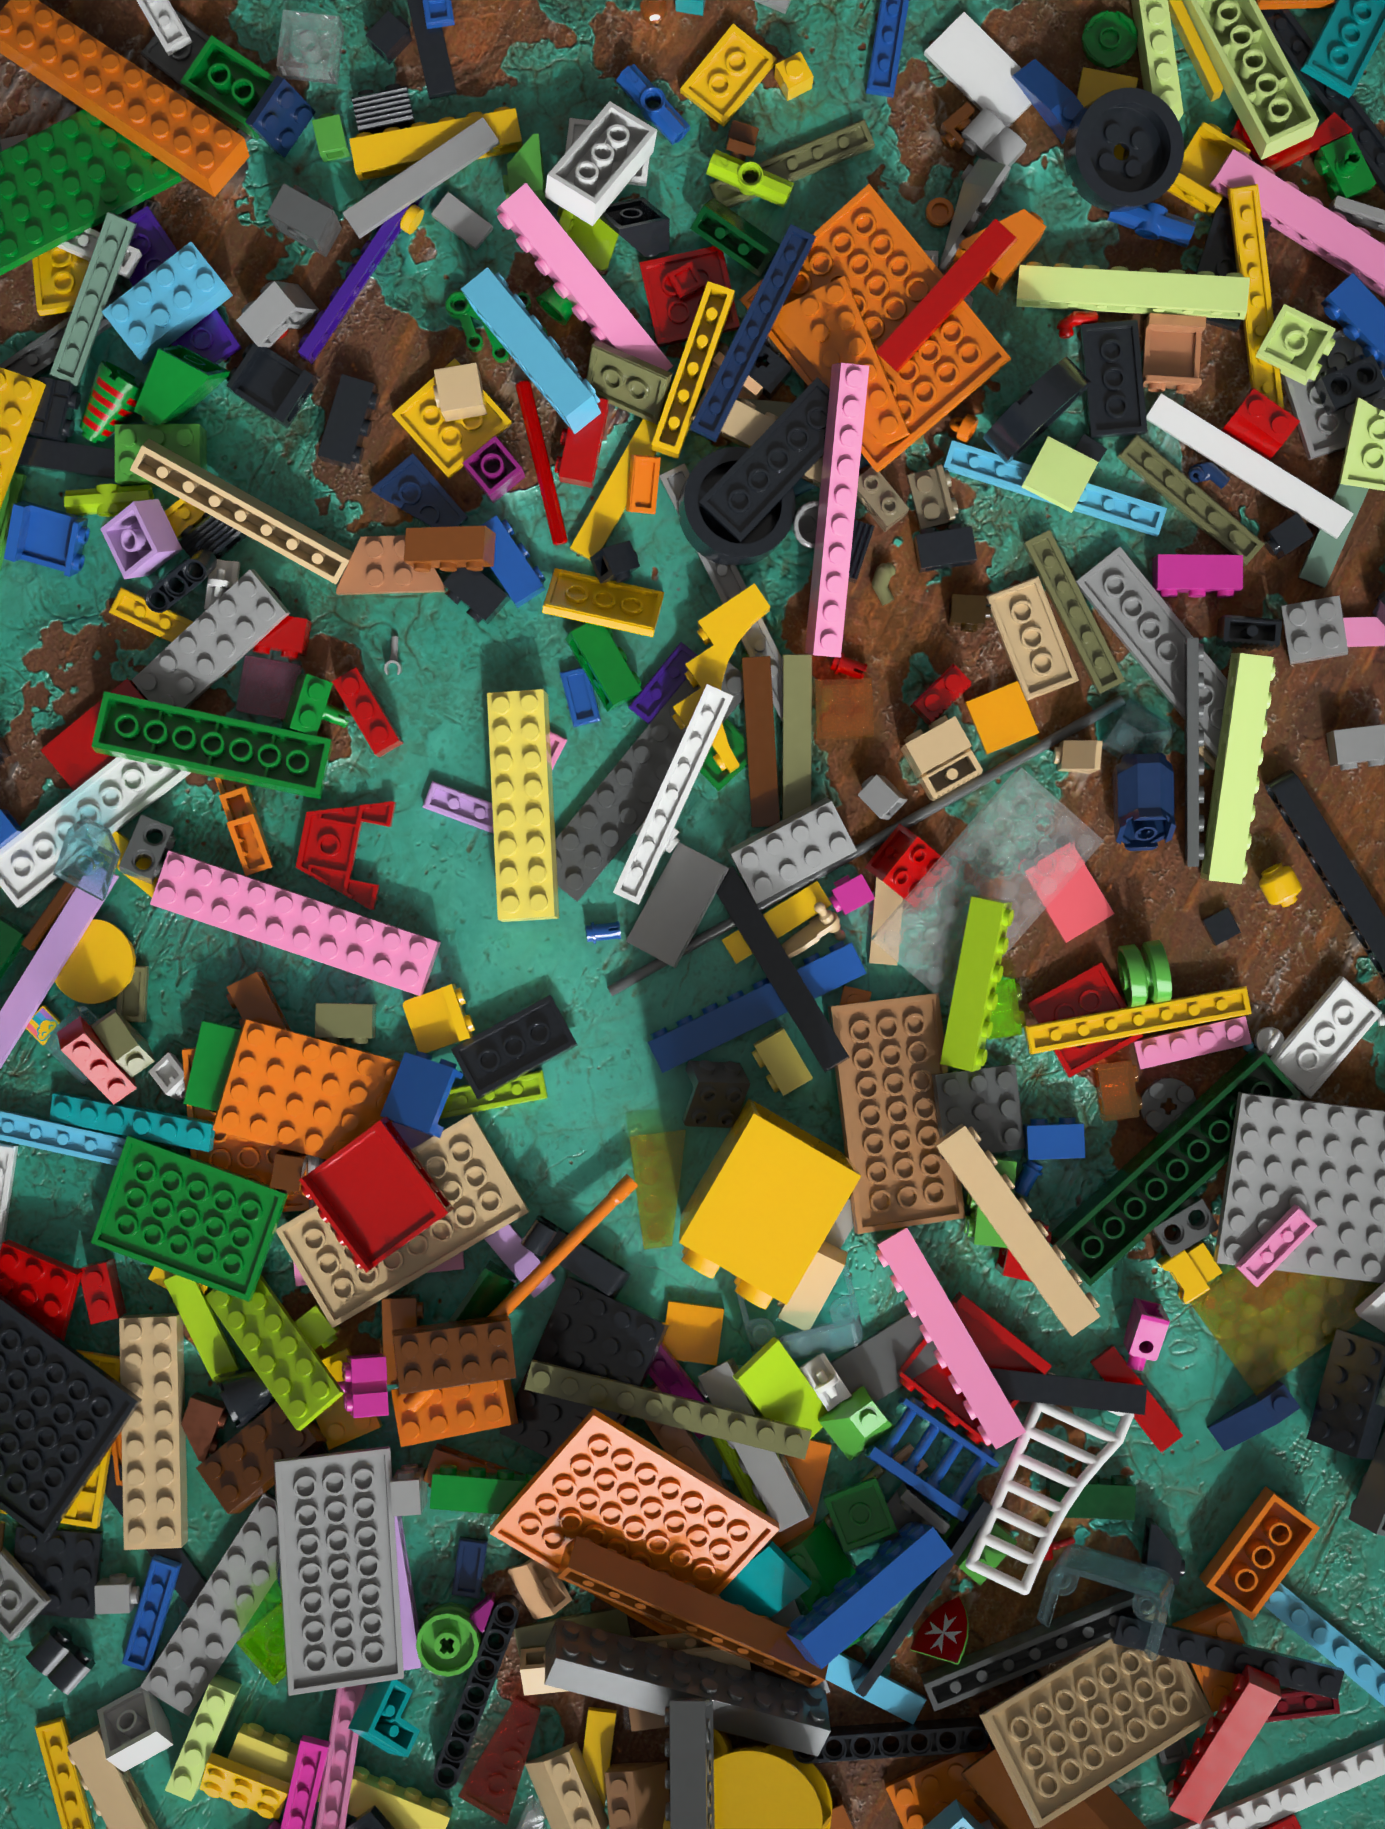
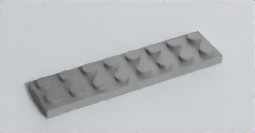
(1153, 636)
(219, 1612)

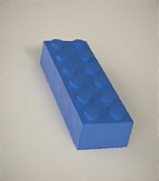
(868, 1593)

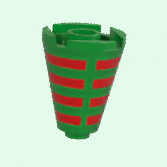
(109, 401)

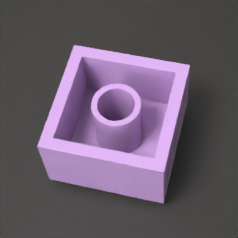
(141, 538)

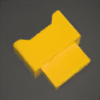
(1191, 1271)

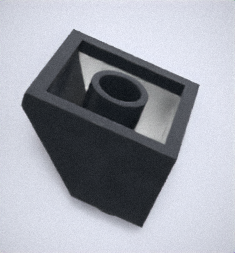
(639, 225)

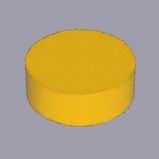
(411, 219)

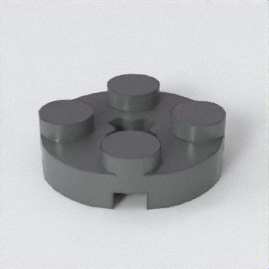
(1157, 1093)

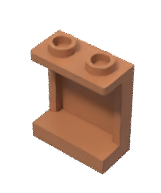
(1172, 352)

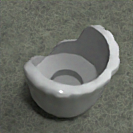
(805, 523)

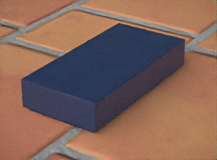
(469, 1567)

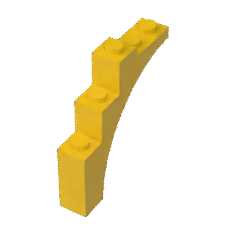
(723, 630)

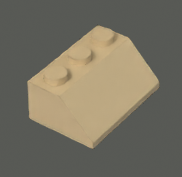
(567, 1790)

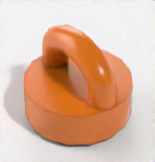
(965, 427)

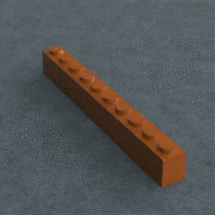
(686, 1609)

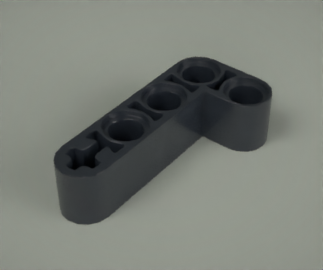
(582, 1261)

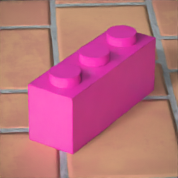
(1197, 575)

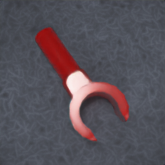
(1056, 1545)

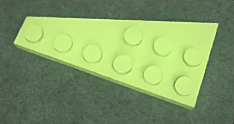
(1365, 448)

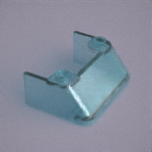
(840, 1334)
(1150, 1584)

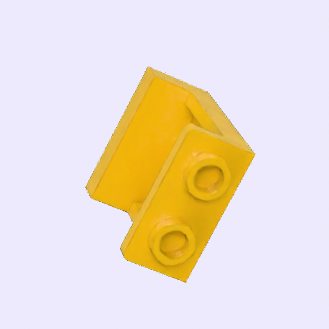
(1200, 166)

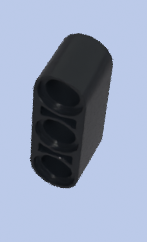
(188, 572)

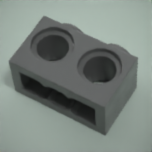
(141, 848)
(1186, 1233)

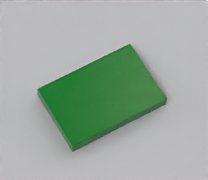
(211, 1064)

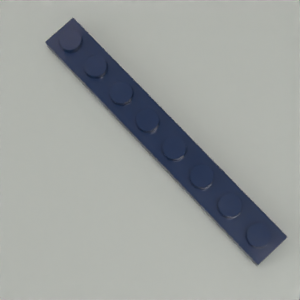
(753, 333)

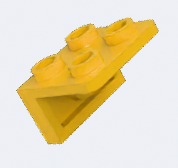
(438, 1018)

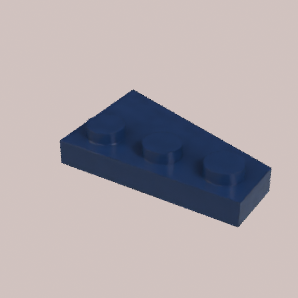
(419, 495)

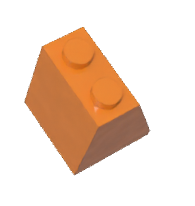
(1028, 230)

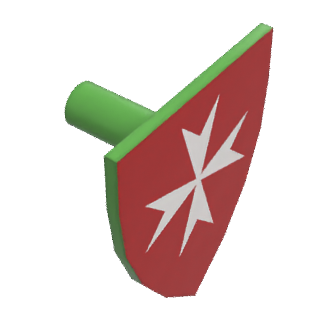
(944, 1633)

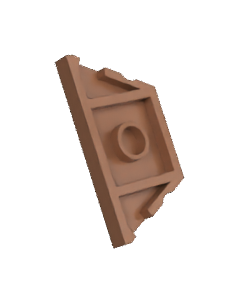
(380, 569)

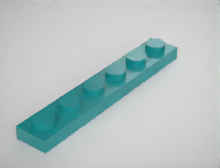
(132, 1120)

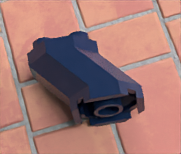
(1143, 801)

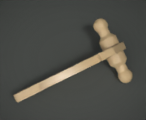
(818, 927)

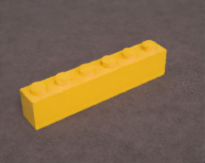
(400, 148)
(693, 370)

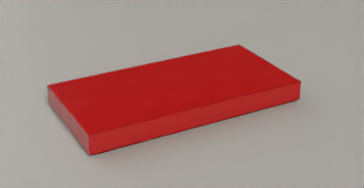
(72, 748)

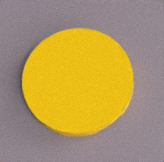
(98, 965)

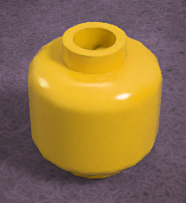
(1280, 885)

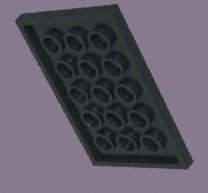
(589, 1336)

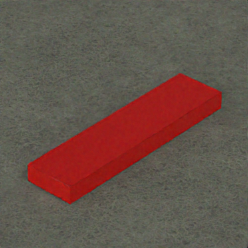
(1155, 1421)

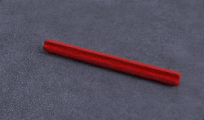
(541, 463)

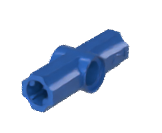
(642, 91)
(1155, 222)

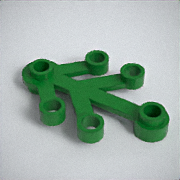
(465, 319)

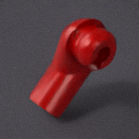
(1074, 319)

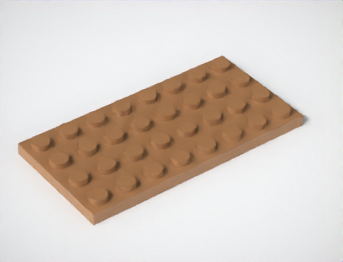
(892, 1112)

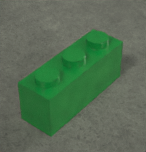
(604, 664)

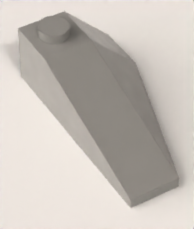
(977, 193)

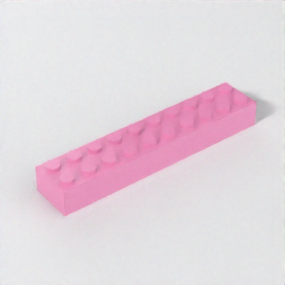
(295, 923)

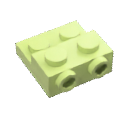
(1297, 344)

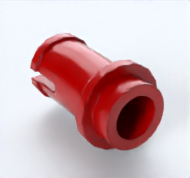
(846, 666)

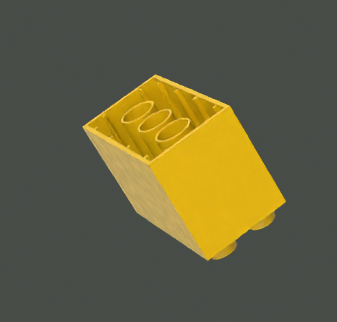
(765, 1205)

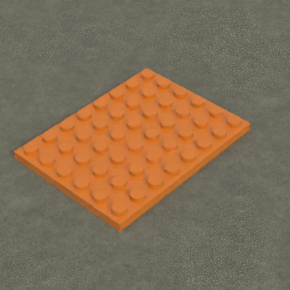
(888, 281)
(637, 1502)

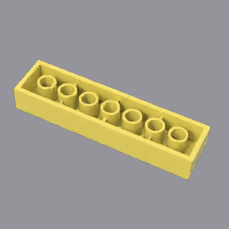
(523, 805)

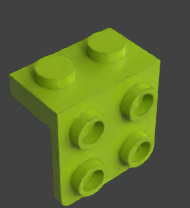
(594, 241)

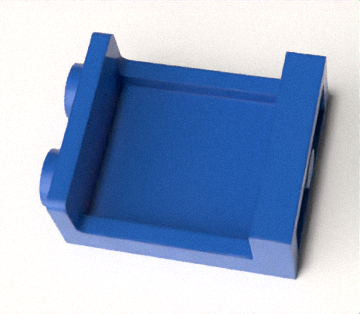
(47, 537)
(420, 1092)

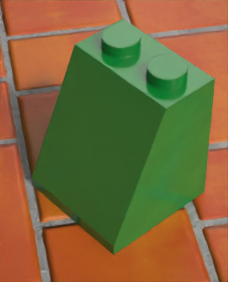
(177, 384)

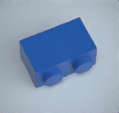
(1054, 1140)

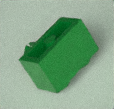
(1344, 169)
(310, 706)

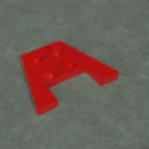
(1328, 132)
(331, 845)

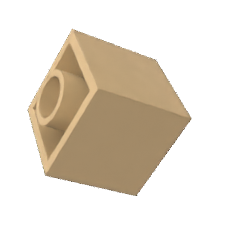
(459, 392)

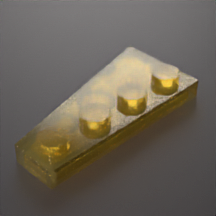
(657, 1173)

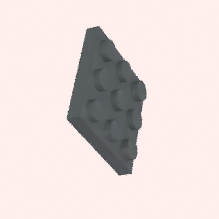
(982, 1100)

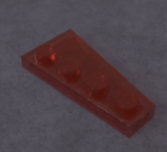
(499, 1768)

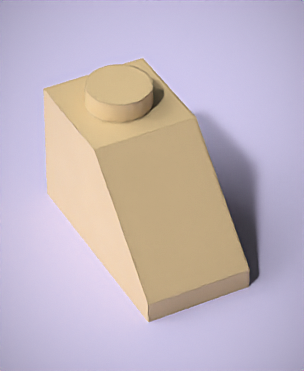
(1078, 756)

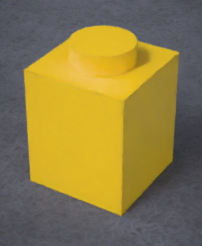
(793, 76)

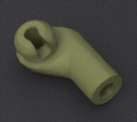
(881, 580)

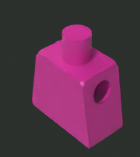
(1145, 1332)

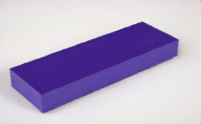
(662, 684)

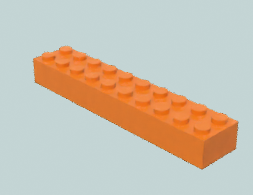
(121, 94)

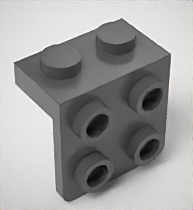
(716, 1093)

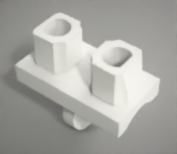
(221, 580)
(825, 1381)

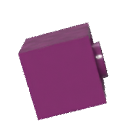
(494, 469)

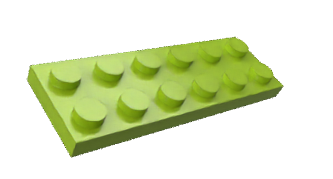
(278, 1353)

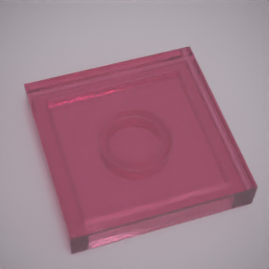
(266, 686)

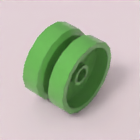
(1144, 973)
(435, 1649)

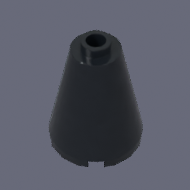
(243, 1394)

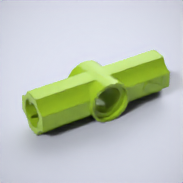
(732, 170)
(105, 499)

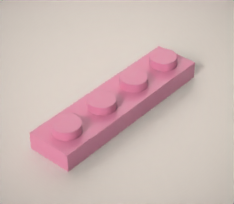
(1192, 1042)

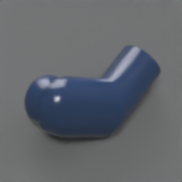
(1208, 471)

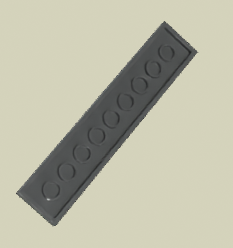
(626, 795)

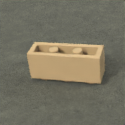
(814, 1287)

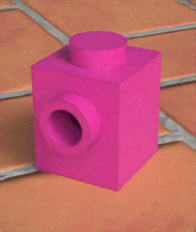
(850, 894)

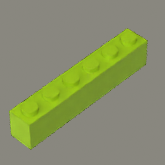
(976, 983)

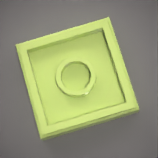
(1059, 474)

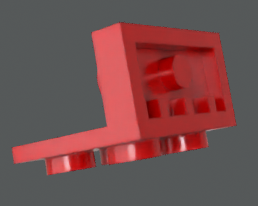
(902, 861)

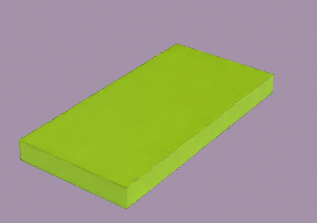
(780, 1388)

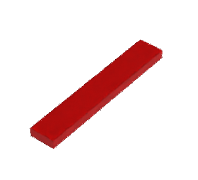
(946, 295)

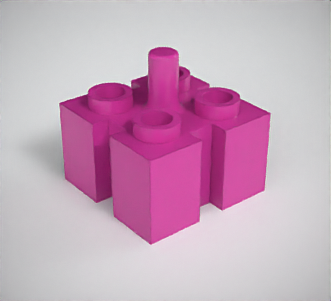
(365, 1385)

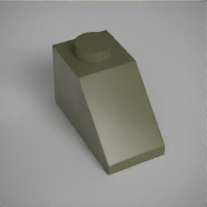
(123, 1043)

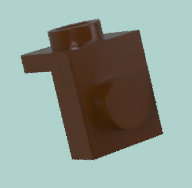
(741, 140)

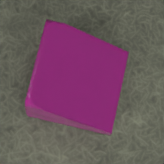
(481, 1611)

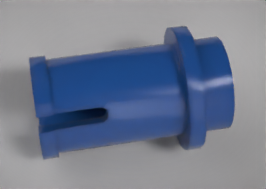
(603, 931)
(1028, 1177)

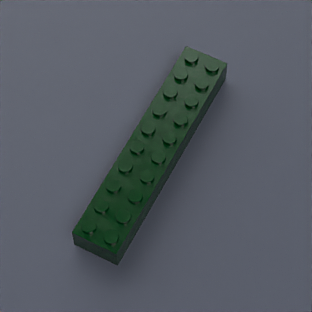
(1163, 1171)

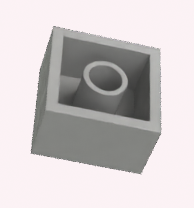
(1314, 630)

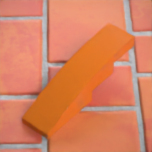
(244, 826)

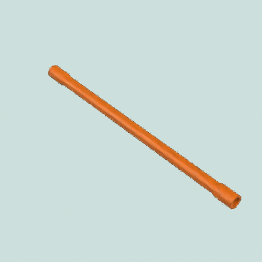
(558, 1254)

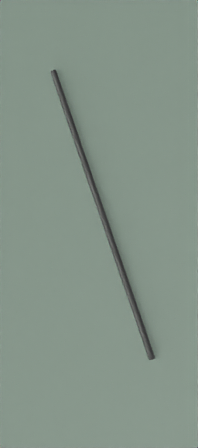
(883, 835)

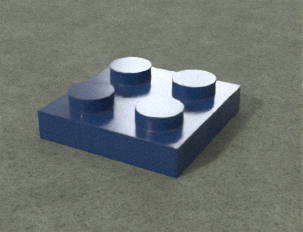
(280, 116)

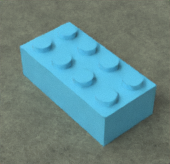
(167, 303)

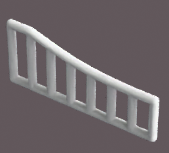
(1060, 1509)

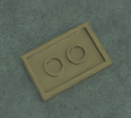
(628, 382)

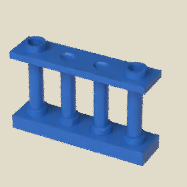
(930, 1486)

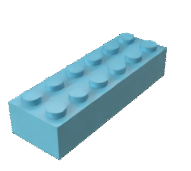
(532, 349)

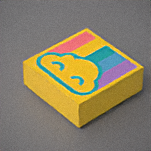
(43, 1024)

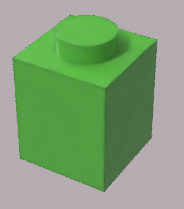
(331, 137)

